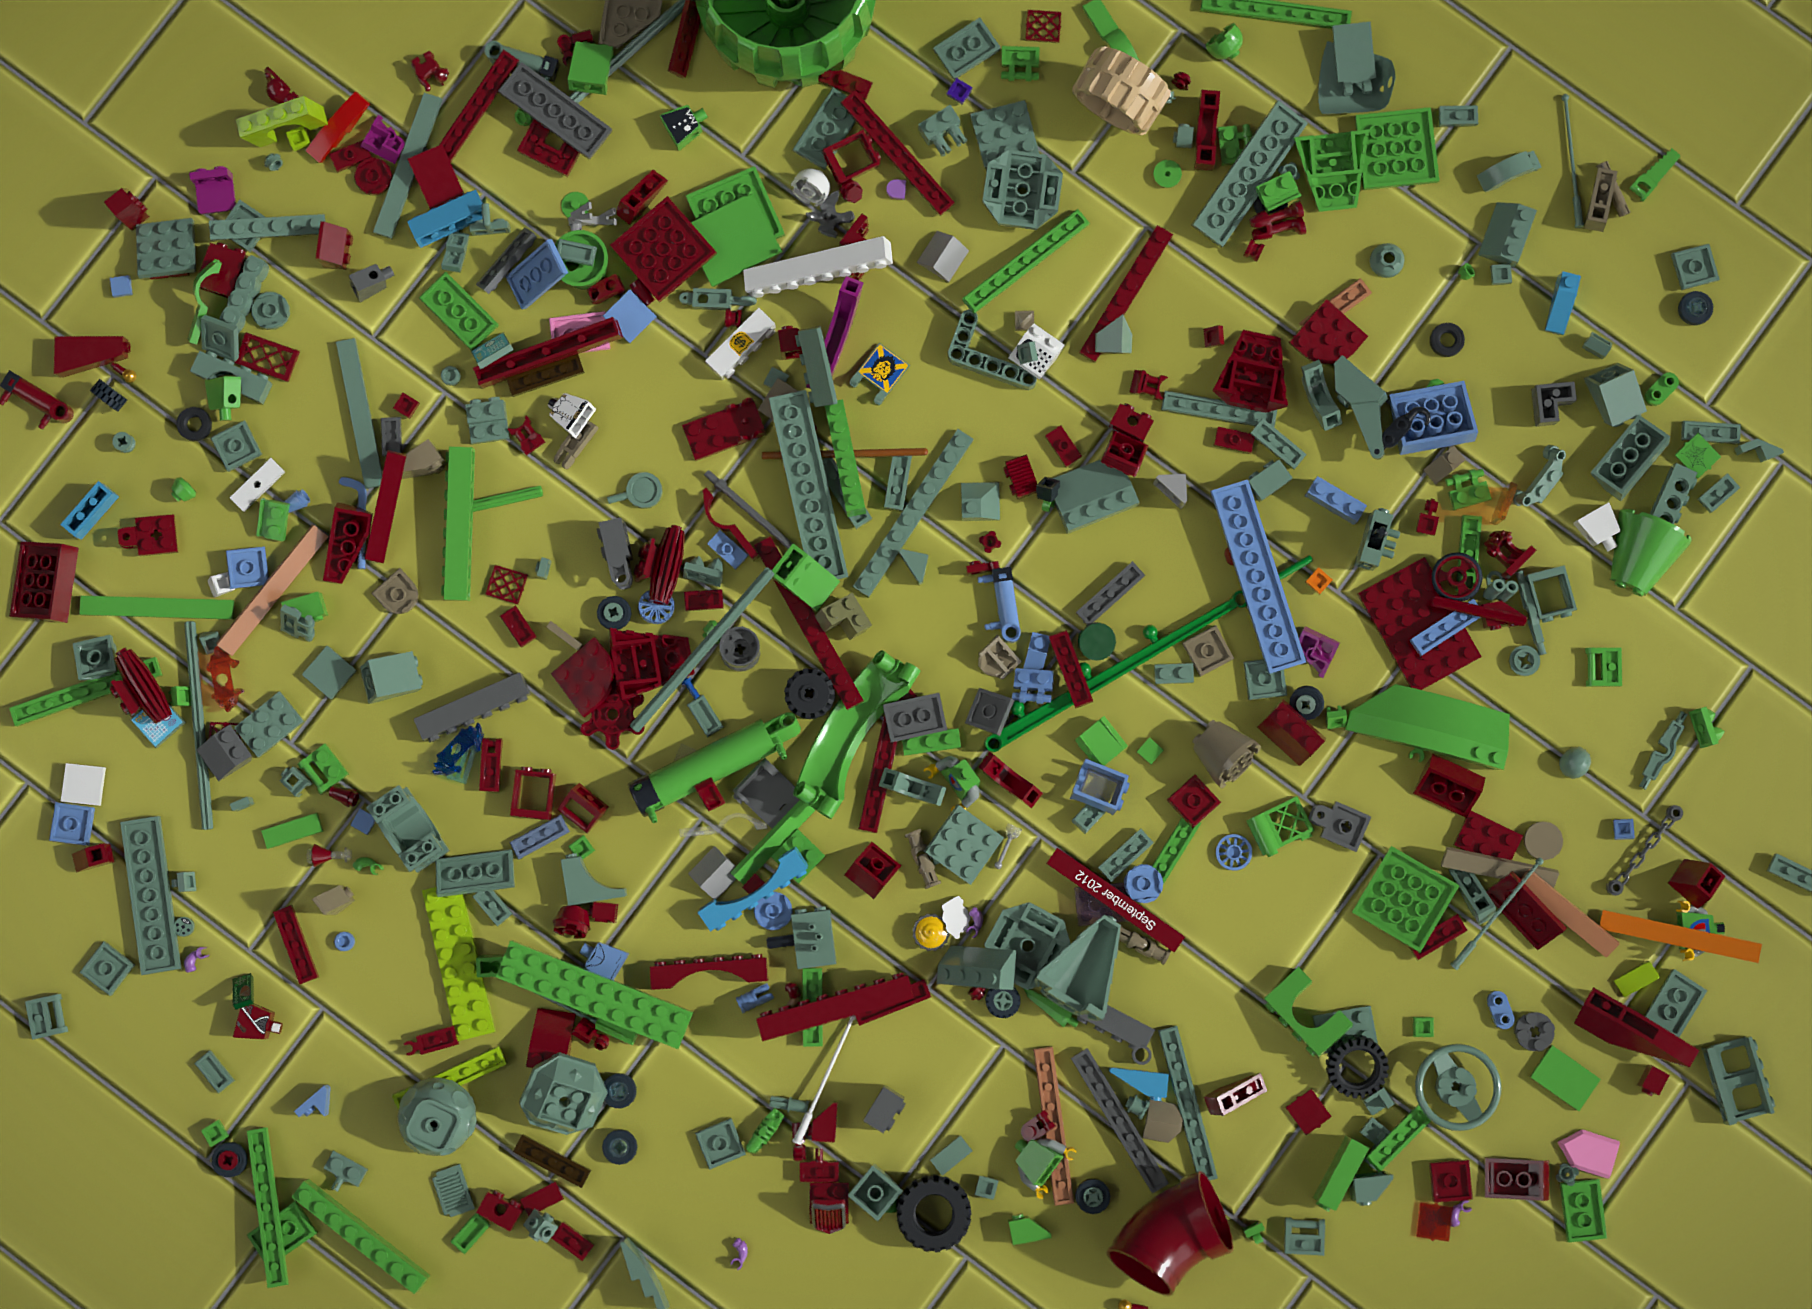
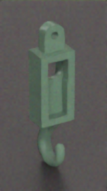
(717, 299)

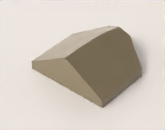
(997, 659)
(1162, 1121)

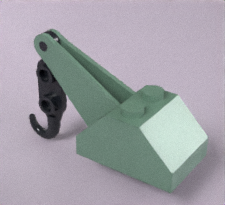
(1365, 399)

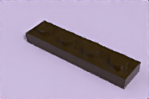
(545, 375)
(552, 1161)

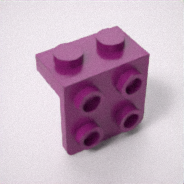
(214, 190)

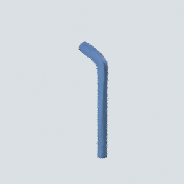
(362, 497)

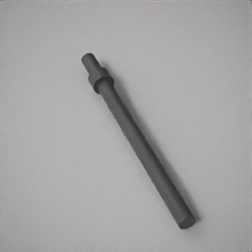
(722, 486)

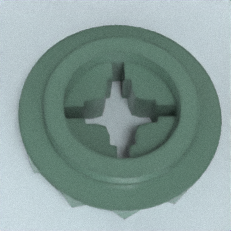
(1533, 659)

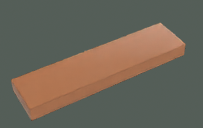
(1349, 297)

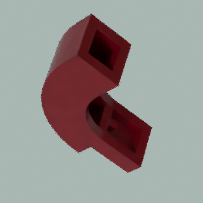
(1010, 780)

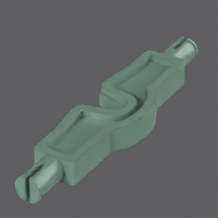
(1529, 606)
(1668, 741)

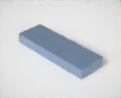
(539, 837)

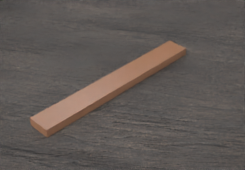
(272, 590)
(1051, 1103)

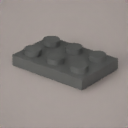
(914, 717)

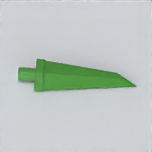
(1056, 1012)

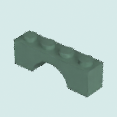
(253, 386)

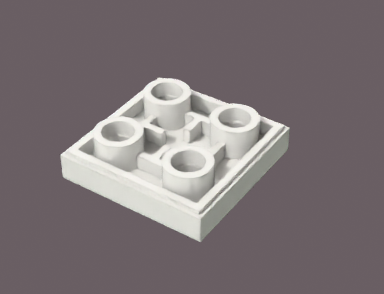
(83, 784)

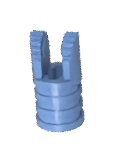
(750, 999)

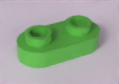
(1662, 388)

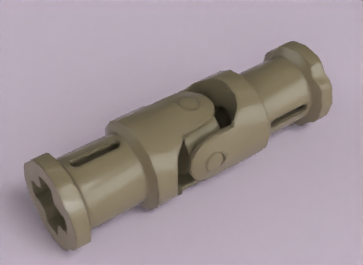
(924, 862)
(1138, 942)

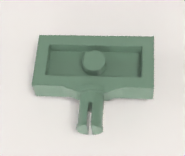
(344, 1170)

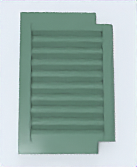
(453, 1191)

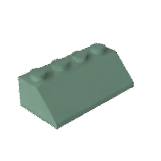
(817, 366)
(1630, 457)
(977, 967)

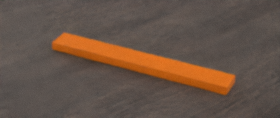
(1681, 936)

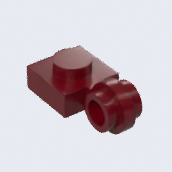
(1427, 522)
(586, 1032)

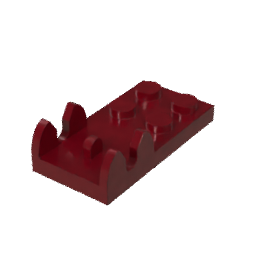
(724, 429)

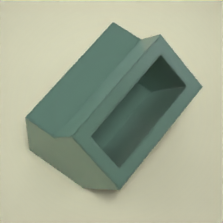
(1597, 345)

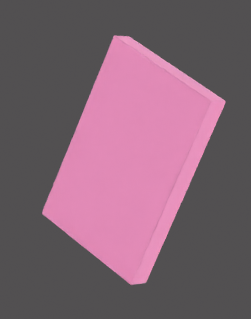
(567, 324)

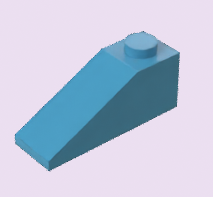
(1562, 302)
(1149, 1083)

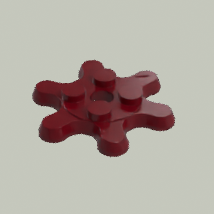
(613, 728)

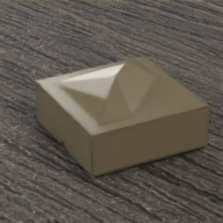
(1023, 320)

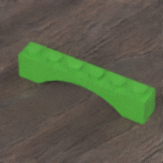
(845, 459)

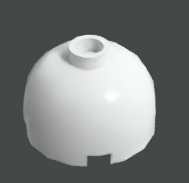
(811, 186)

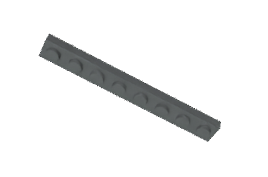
(1119, 1120)

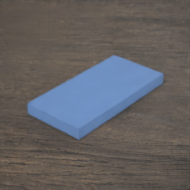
(536, 274)

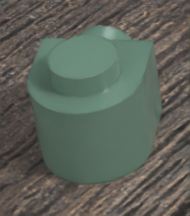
(1183, 136)

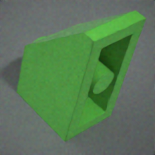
(310, 604)
(1026, 1230)

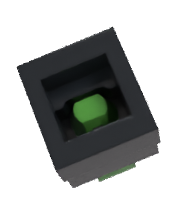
(1047, 491)

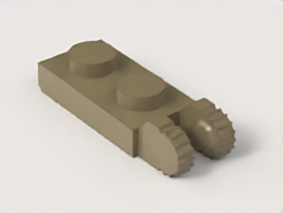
(574, 446)

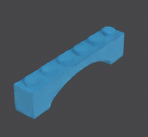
(718, 912)

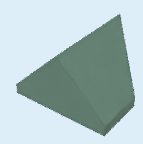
(1115, 337)

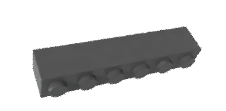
(472, 707)

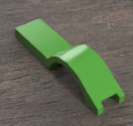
(1107, 27)
(213, 267)

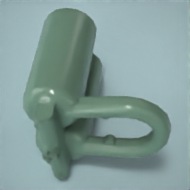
(1498, 588)

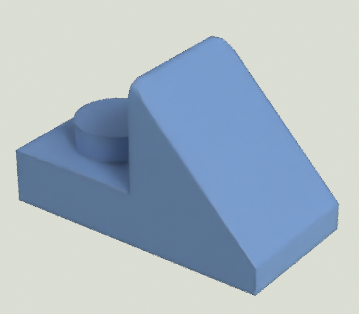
(1037, 651)
(320, 1099)

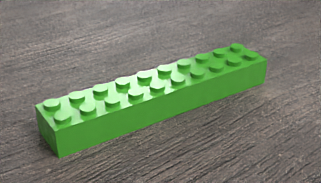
(594, 994)

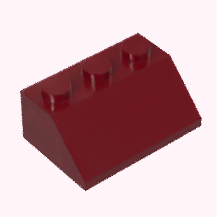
(1291, 733)
(1449, 785)

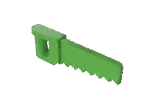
(1655, 174)

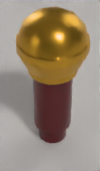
(128, 375)
(1125, 1304)

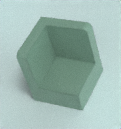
(1377, 1101)

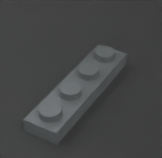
(507, 259)
(1110, 593)

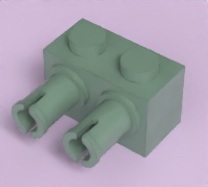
(940, 125)

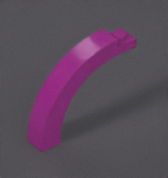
(842, 320)

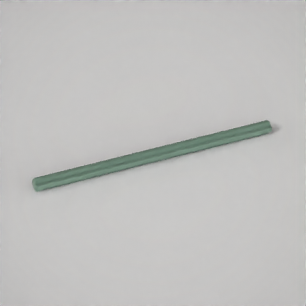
(639, 42)
(702, 649)
(198, 724)

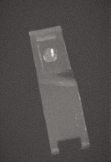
(709, 830)

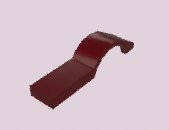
(708, 498)

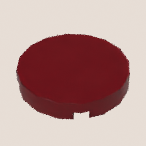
(373, 176)

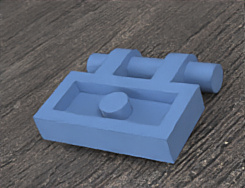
(1033, 680)

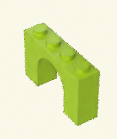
(260, 126)

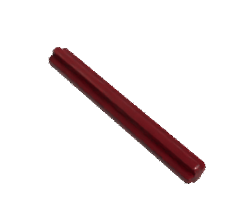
(1479, 611)

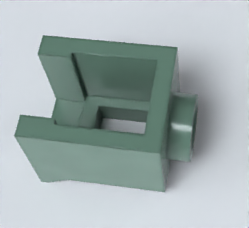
(300, 785)

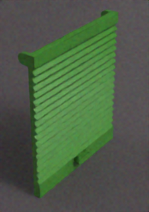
(739, 238)

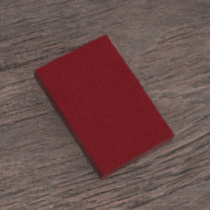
(436, 176)

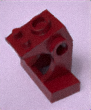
(1515, 560)

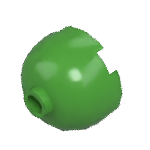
(1226, 43)

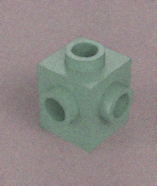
(540, 1226)

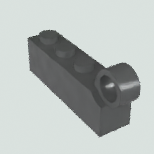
(1123, 1028)

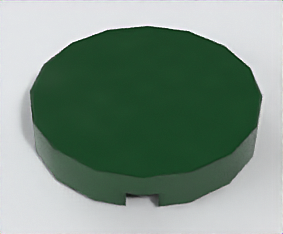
(1096, 641)

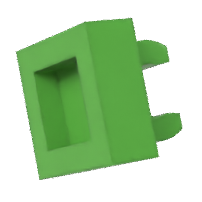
(180, 696)
(1336, 719)
(1254, 1231)

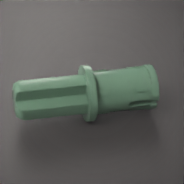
(789, 1104)

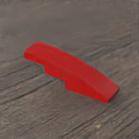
(338, 125)

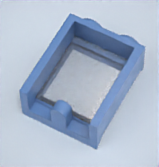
(1100, 787)

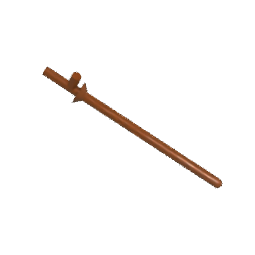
(861, 453)

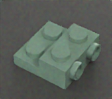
(487, 420)

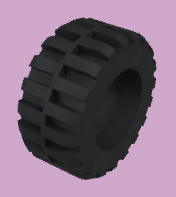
(960, 1218)

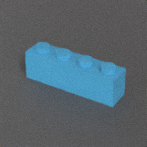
(446, 218)

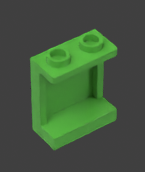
(590, 68)

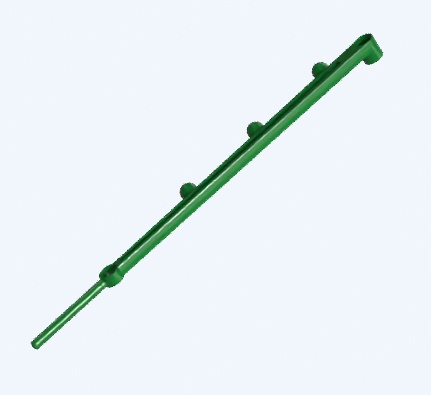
(1062, 702)

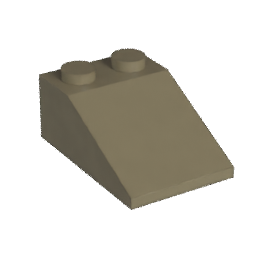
(423, 461)

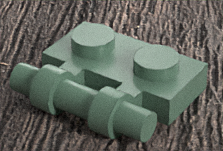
(295, 624)

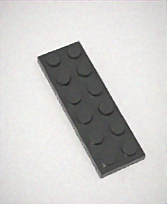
(555, 110)

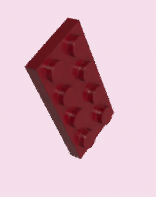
(1526, 911)

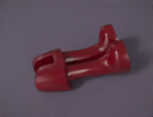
(1265, 221)

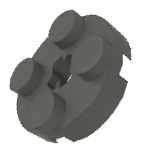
(1545, 1029)

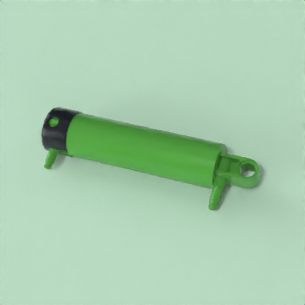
(715, 760)

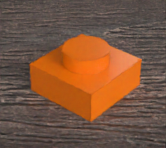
(1318, 580)

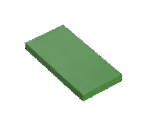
(459, 311)

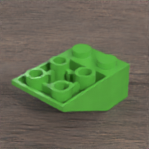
(804, 577)

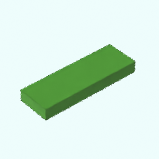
(292, 831)

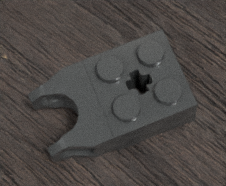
(616, 550)

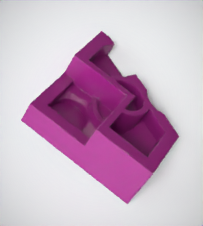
(383, 141)
(1318, 649)

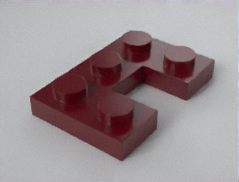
(535, 149)

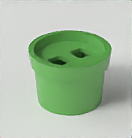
(585, 275)

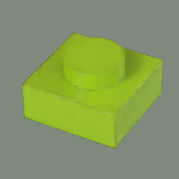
(298, 138)

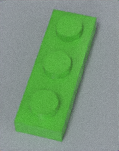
(932, 742)

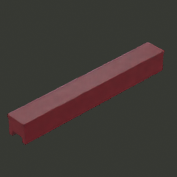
(549, 351)

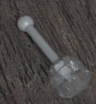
(1012, 832)

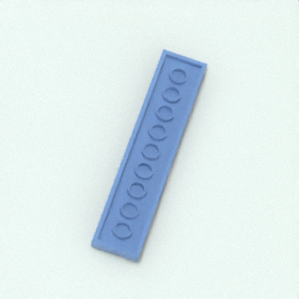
(1258, 576)

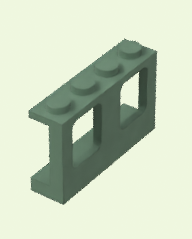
(1724, 1082)

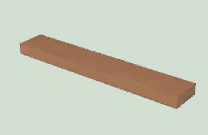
(1572, 916)

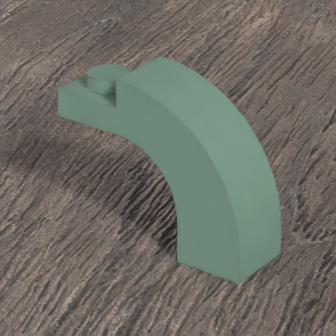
(1319, 396)

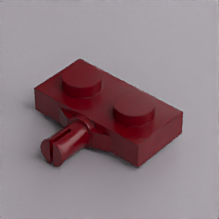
(819, 1169)

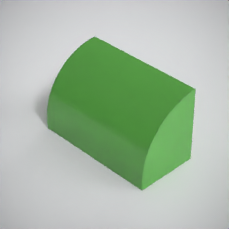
(488, 965)

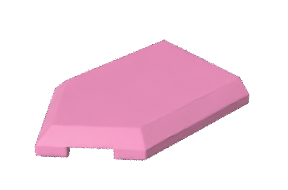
(1590, 1152)

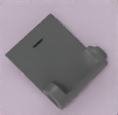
(766, 793)

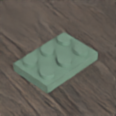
(967, 48)
(269, 724)
(1360, 1017)

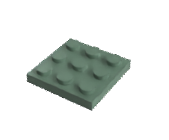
(1003, 130)
(165, 248)
(963, 844)

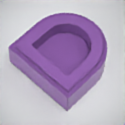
(896, 189)

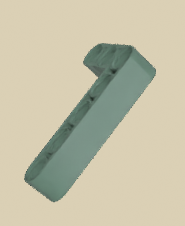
(985, 360)

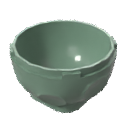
(440, 1102)

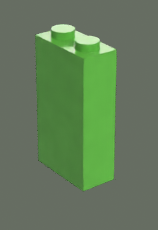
(1340, 1174)

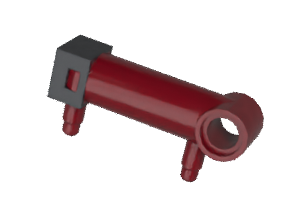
(36, 397)

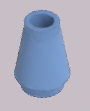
(298, 500)

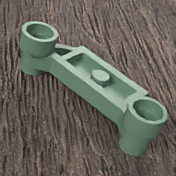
(1545, 479)

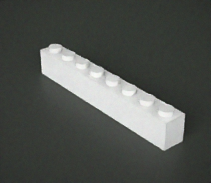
(818, 266)

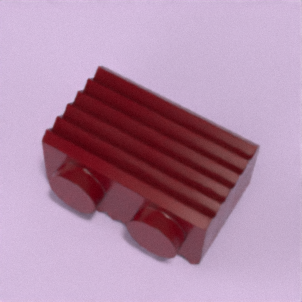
(1021, 477)

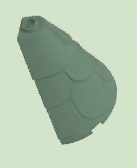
(1083, 971)

